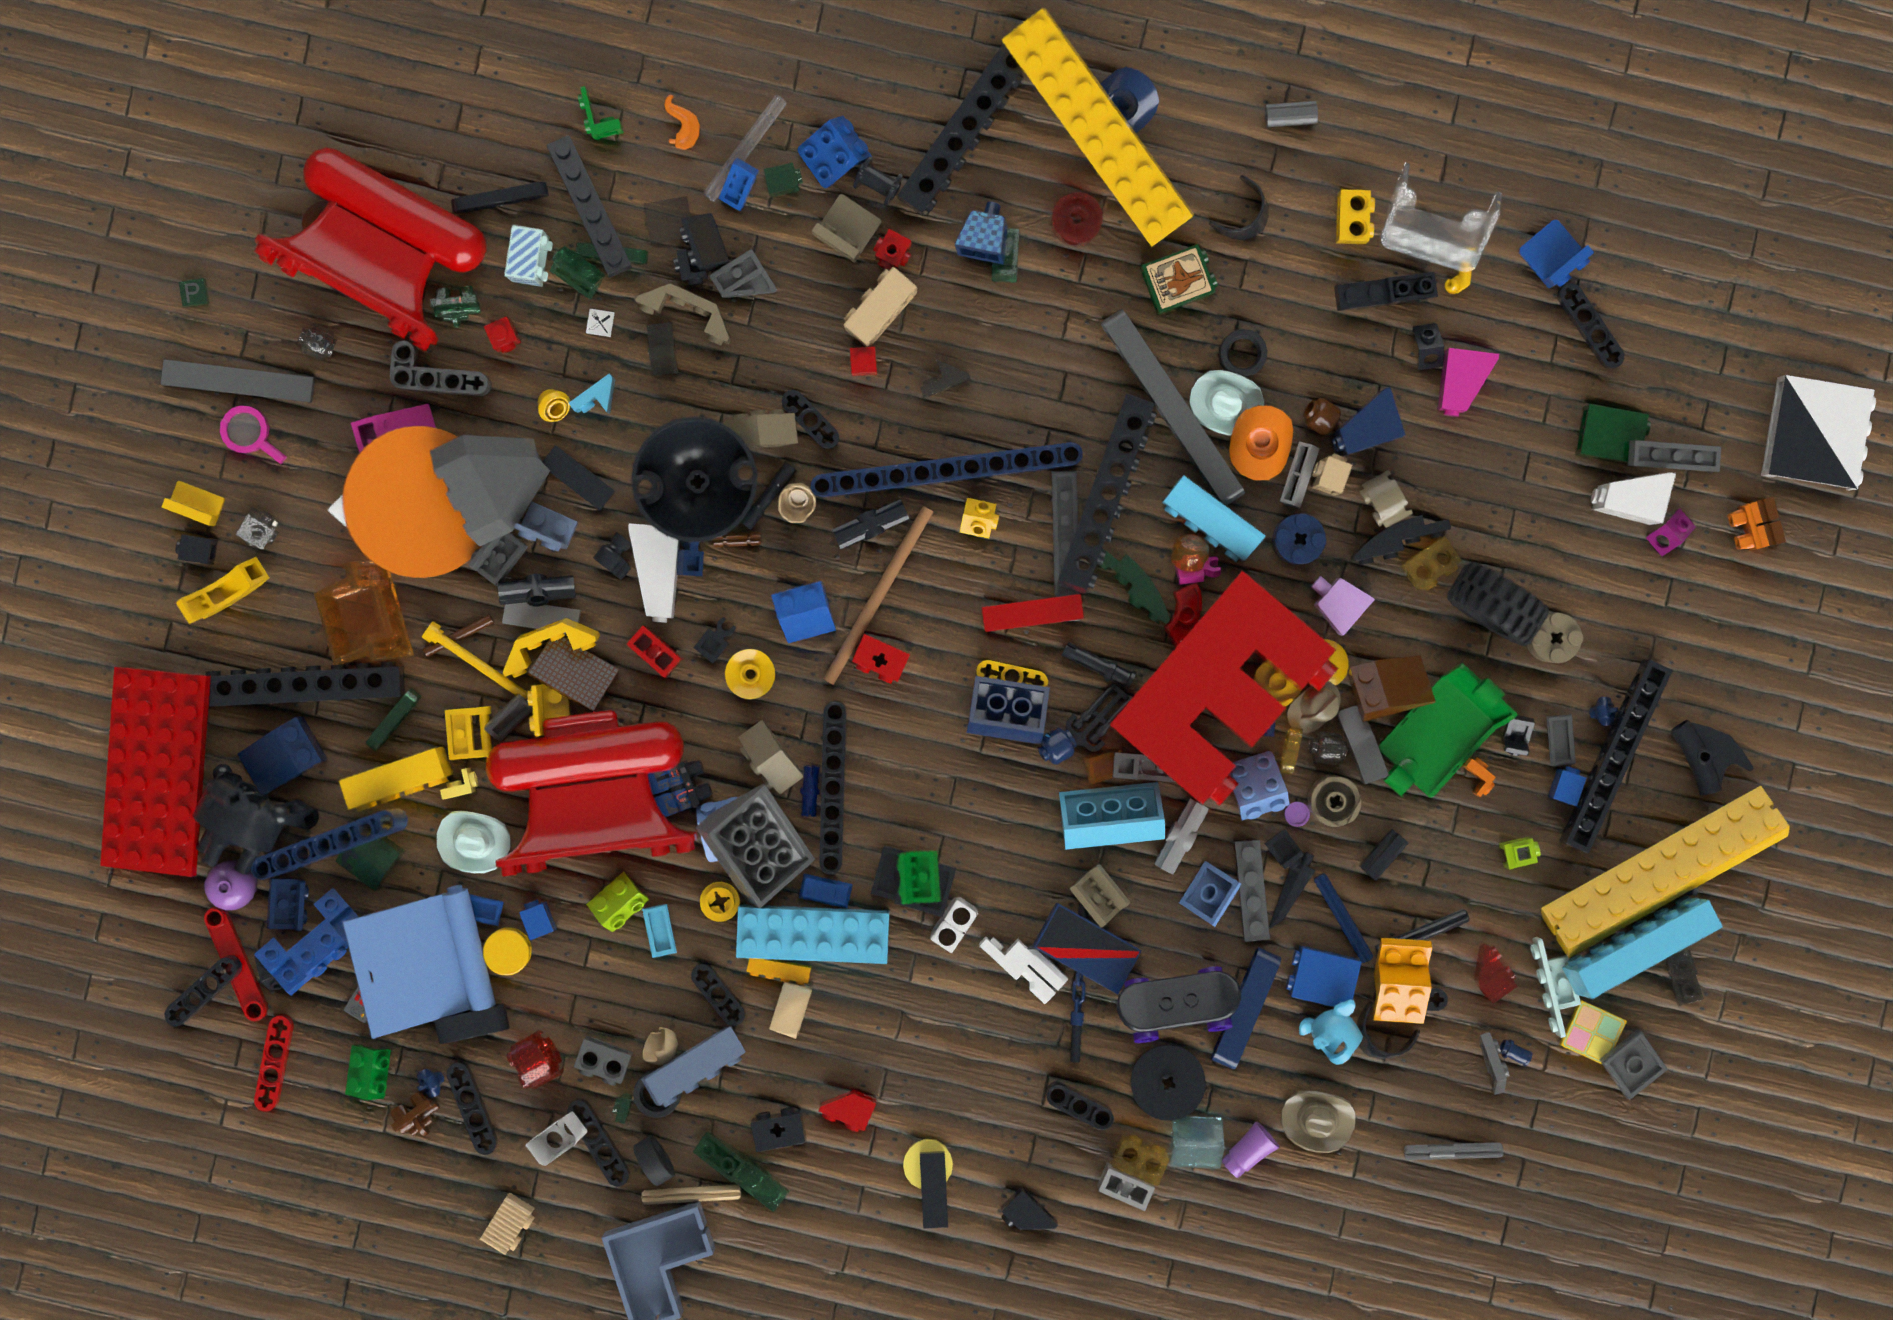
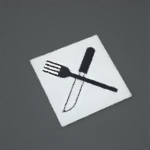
(600, 322)

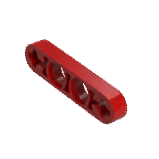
(277, 1063)

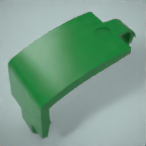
(1442, 736)

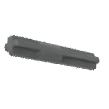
(1453, 1151)

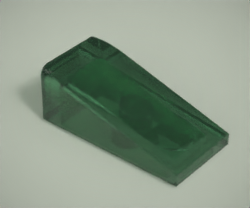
(1008, 271)

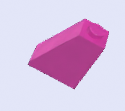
(1462, 378)

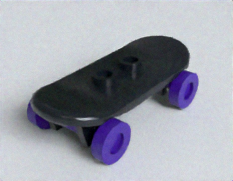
(1179, 1002)

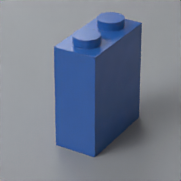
(1323, 976)

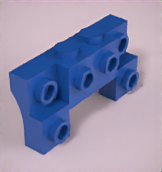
(312, 952)

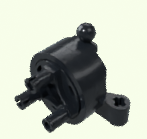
(243, 817)

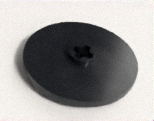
(1174, 1101)

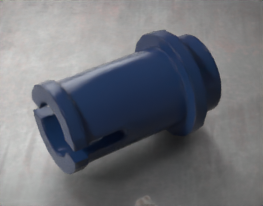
(1515, 1052)

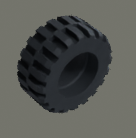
(1498, 603)

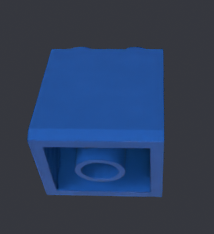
(804, 612)

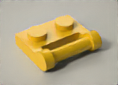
(460, 732)

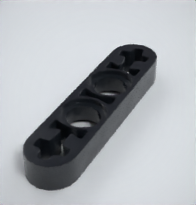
(499, 197)
(1594, 323)
(202, 989)
(468, 1109)
(602, 1140)

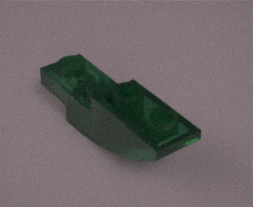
(1143, 591)
(741, 1170)

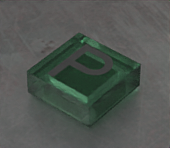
(194, 292)

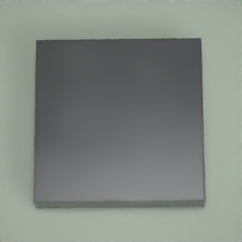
(1633, 1064)

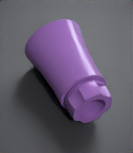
(1250, 1150)

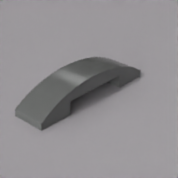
(1137, 767)

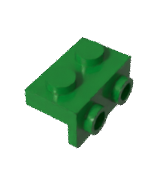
(919, 876)
(367, 1072)

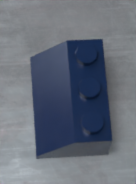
(1008, 710)

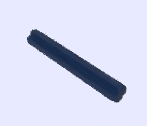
(1343, 918)

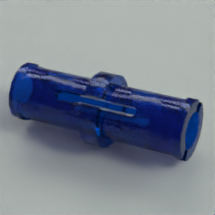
(810, 790)

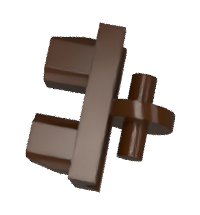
(418, 1118)

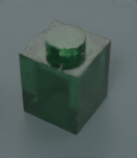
(783, 179)

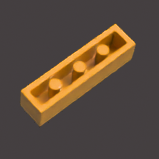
(780, 969)

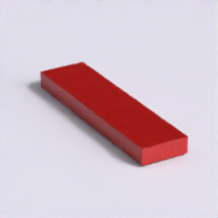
(1033, 612)

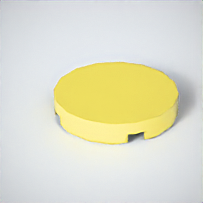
(912, 1159)

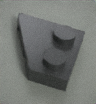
(743, 277)
(1499, 1071)

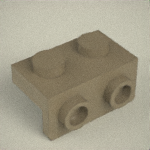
(1099, 895)

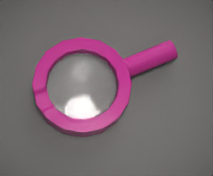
(247, 431)

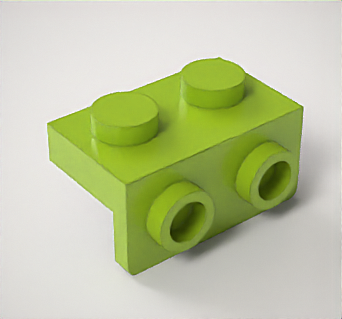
(617, 902)

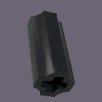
(1383, 854)

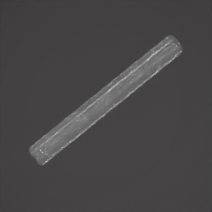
(746, 145)

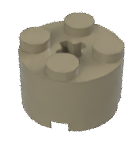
(1386, 500)
(1568, 639)
(1347, 795)

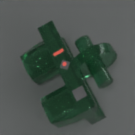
(455, 308)

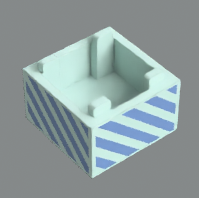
(528, 256)

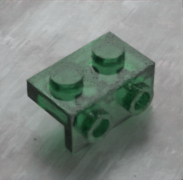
(577, 272)

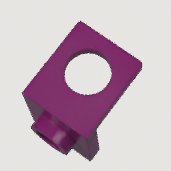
(1675, 529)

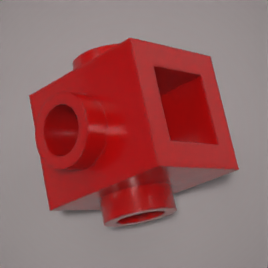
(894, 242)

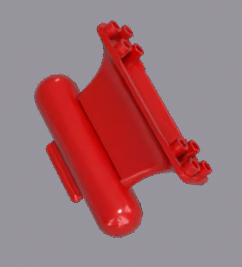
(589, 788)

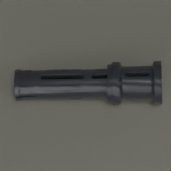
(1110, 670)

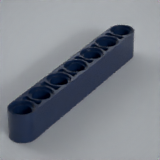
(338, 841)

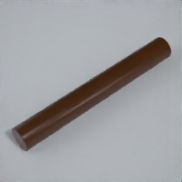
(460, 634)

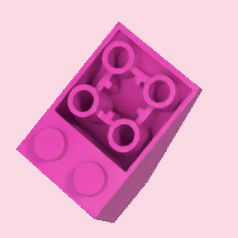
(375, 426)

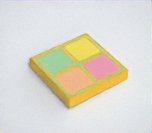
(1592, 1031)

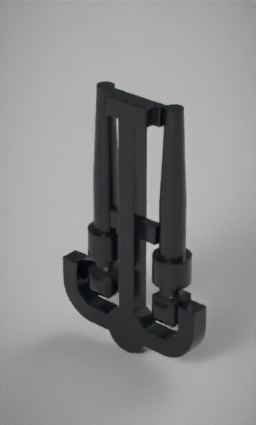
(1080, 737)

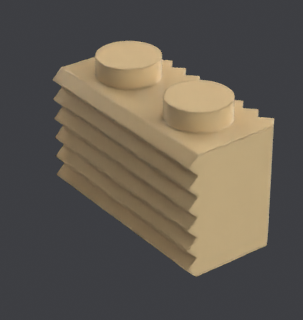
(507, 1224)

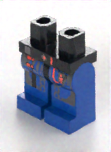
(681, 786)

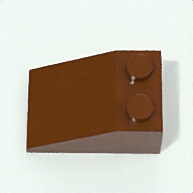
(1390, 686)

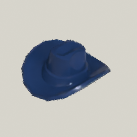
(1133, 96)

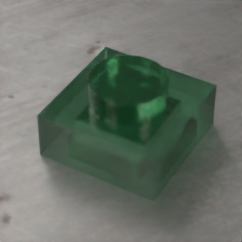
(622, 1108)

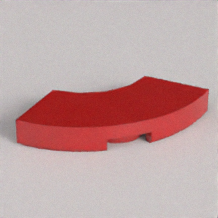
(1186, 613)

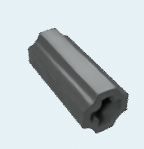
(1291, 114)

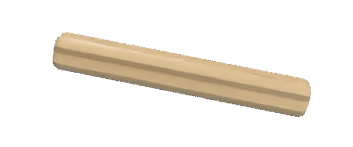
(691, 1194)

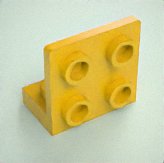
(546, 705)

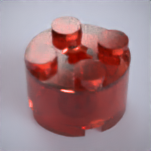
(1070, 206)
(535, 1060)

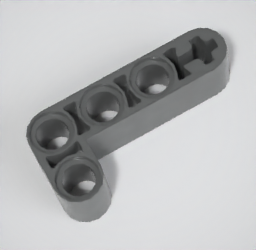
(441, 376)

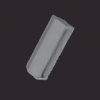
(1304, 476)

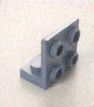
(548, 526)

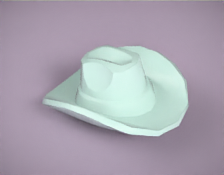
(1221, 398)
(472, 841)

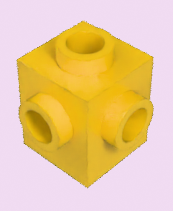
(979, 518)

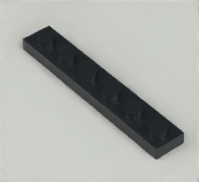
(589, 206)

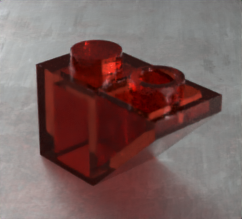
(1491, 975)

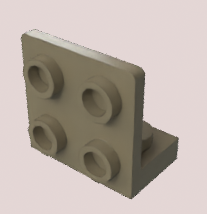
(847, 228)

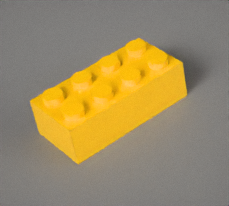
(399, 776)

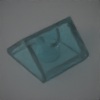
(1197, 1142)

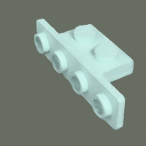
(1557, 986)

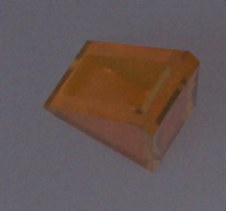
(1099, 767)

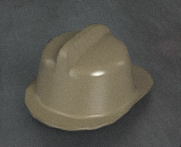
(1314, 707)

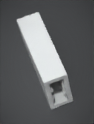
(656, 569)

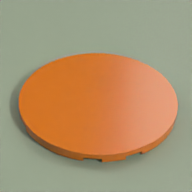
(401, 507)

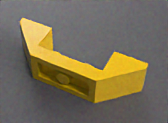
(578, 635)

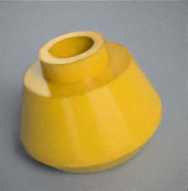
(553, 405)

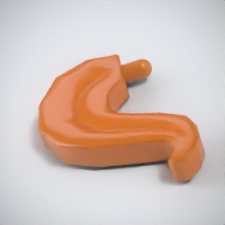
(690, 126)

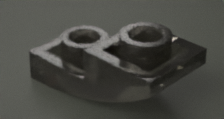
(1683, 978)

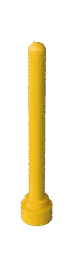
(435, 634)

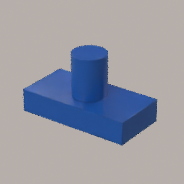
(738, 184)

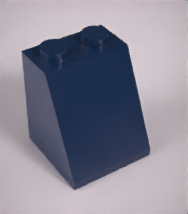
(1370, 426)

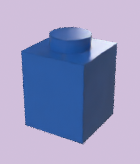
(1567, 786)
(537, 919)

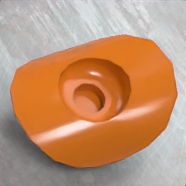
(1261, 442)

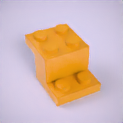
(1402, 980)

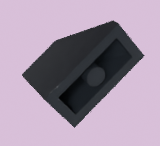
(1026, 1212)

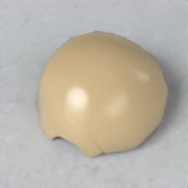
(796, 502)
(660, 1047)

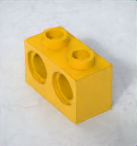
(1347, 215)

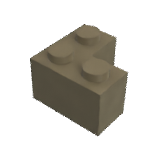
(765, 429)
(769, 758)

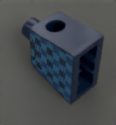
(984, 235)

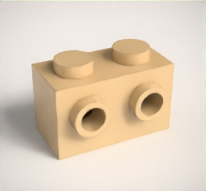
(1331, 474)

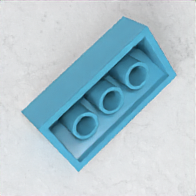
(1213, 519)
(1112, 815)

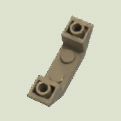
(656, 299)

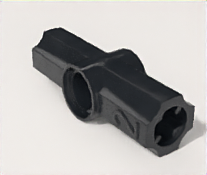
(870, 524)
(536, 590)

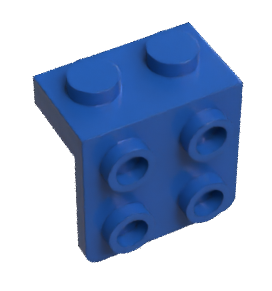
(833, 151)
(1554, 254)

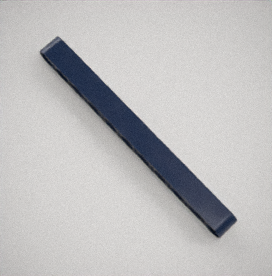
(959, 474)

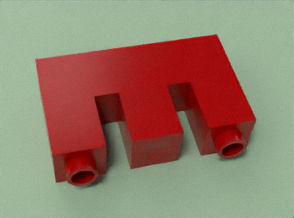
(1208, 676)

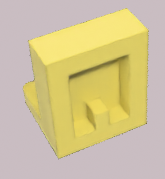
(457, 789)

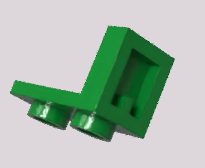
(607, 127)

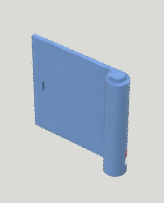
(421, 962)

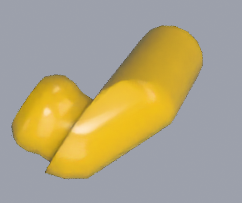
(1458, 283)

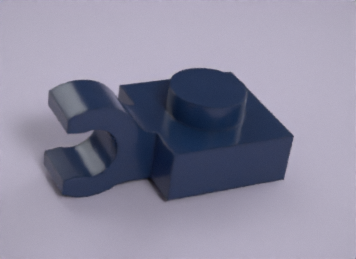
(690, 560)

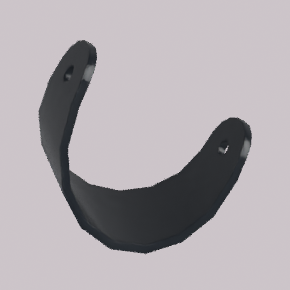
(1255, 227)
(1370, 1049)

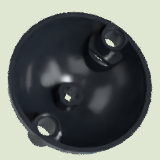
(674, 459)

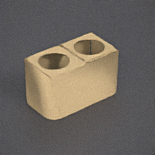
(790, 1009)

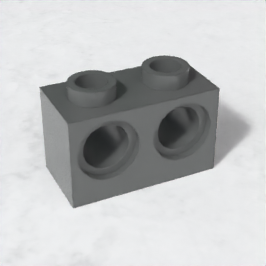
(605, 1053)

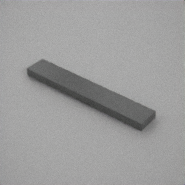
(237, 381)
(1064, 523)

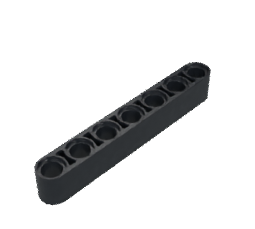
(827, 798)

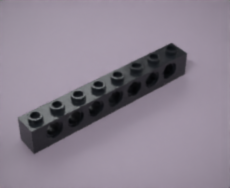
(954, 130)
(1132, 410)
(391, 685)
(1616, 755)

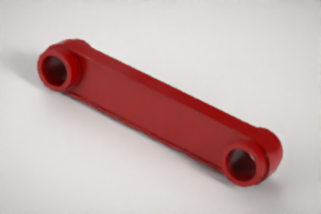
(228, 943)

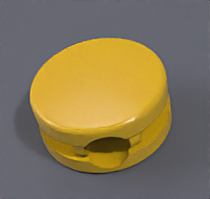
(507, 951)

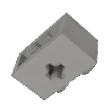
(1125, 1187)

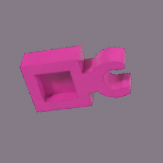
(1198, 576)

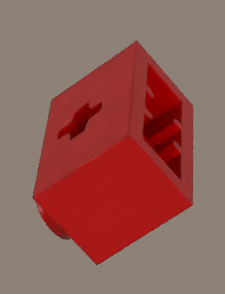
(654, 651)
(896, 659)

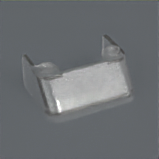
(1433, 236)

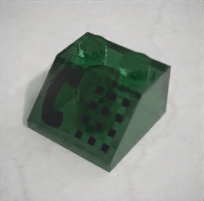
(371, 861)

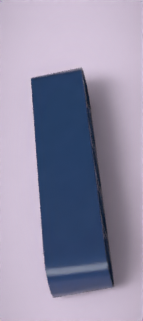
(1253, 995)

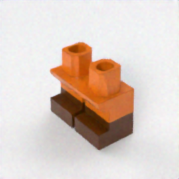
(1761, 535)

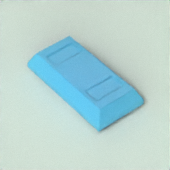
(659, 930)

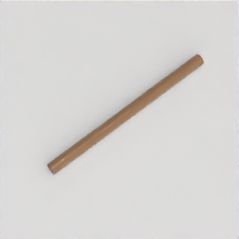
(878, 595)

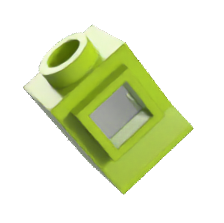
(1520, 852)

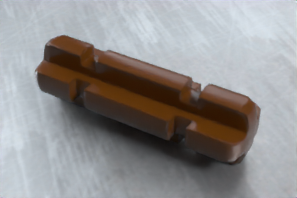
(738, 539)

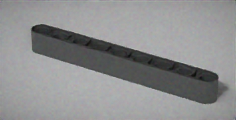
(1172, 407)

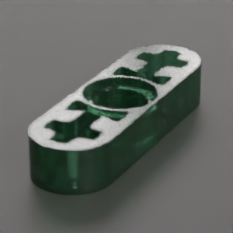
(635, 256)
(393, 719)

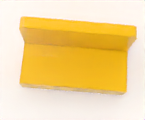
(195, 503)

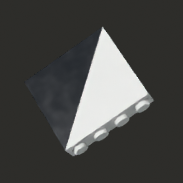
(1818, 432)

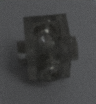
(258, 528)

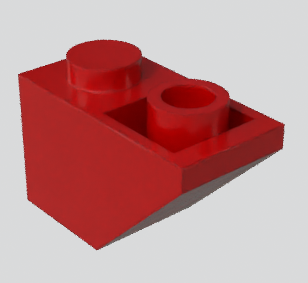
(851, 1108)

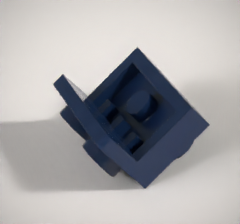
(287, 903)

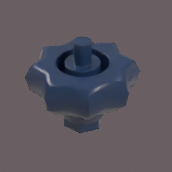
(1604, 711)
(430, 1082)

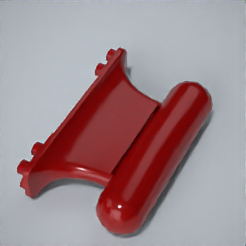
(375, 242)

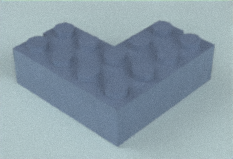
(647, 1251)

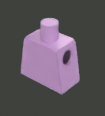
(1340, 603)

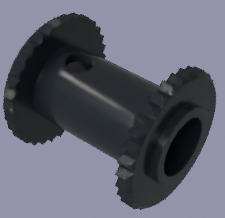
(878, 181)

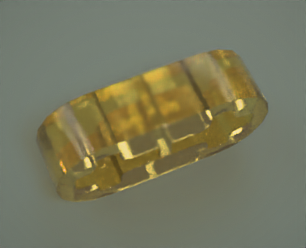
(1290, 750)

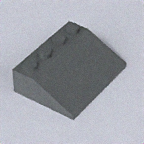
(755, 845)

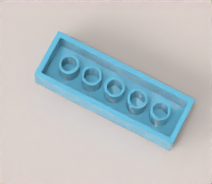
(812, 934)
(1641, 947)

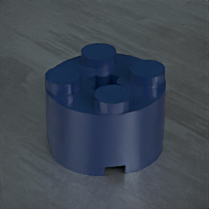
(1284, 538)

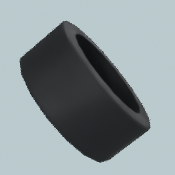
(1251, 336)
(647, 1109)
(653, 1160)

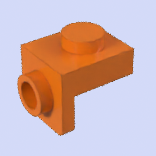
(1478, 769)

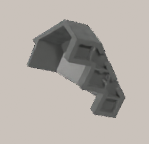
(489, 481)

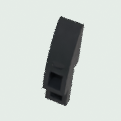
(1385, 291)
(1389, 541)

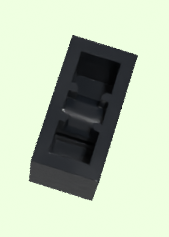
(768, 1139)

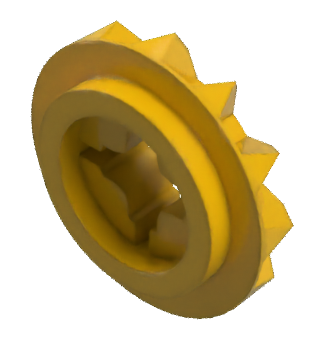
(716, 912)

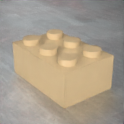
(879, 307)

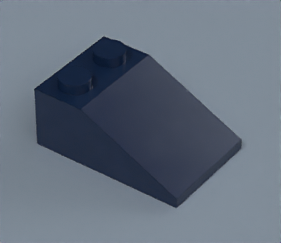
(282, 755)

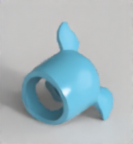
(1332, 1029)

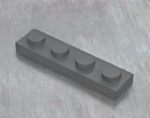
(1674, 456)
(1251, 890)

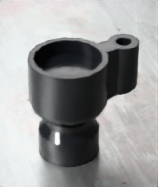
(610, 556)

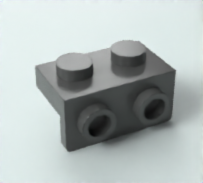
(497, 557)

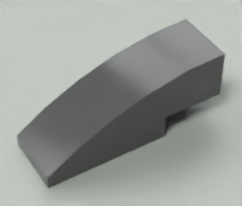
(1362, 745)

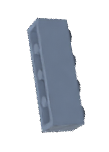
(693, 1065)

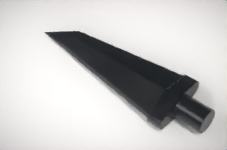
(1293, 886)

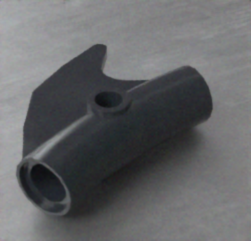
(1718, 753)

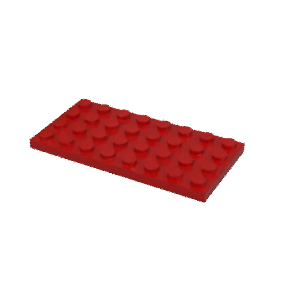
(155, 770)

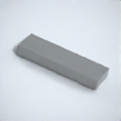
(536, 617)

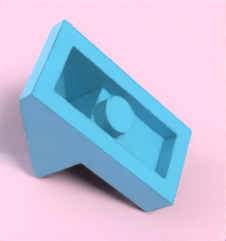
(599, 391)

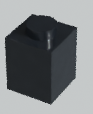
(196, 549)

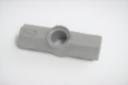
(1181, 836)

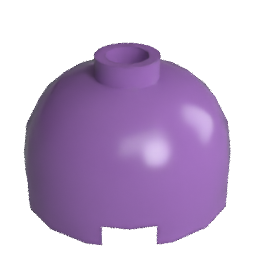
(228, 887)

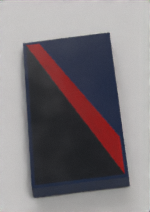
(1086, 948)

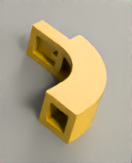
(223, 592)

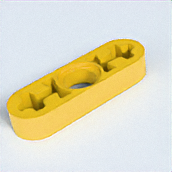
(995, 666)

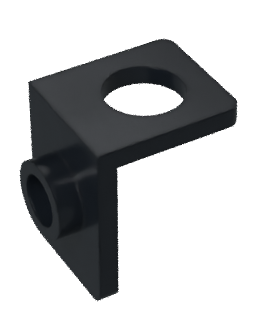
(1429, 342)

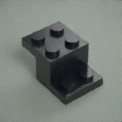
(888, 881)

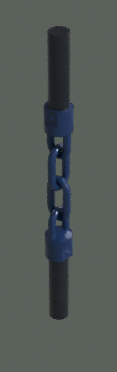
(1077, 1015)

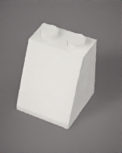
(1635, 499)

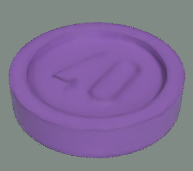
(1297, 814)

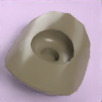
(1318, 1120)

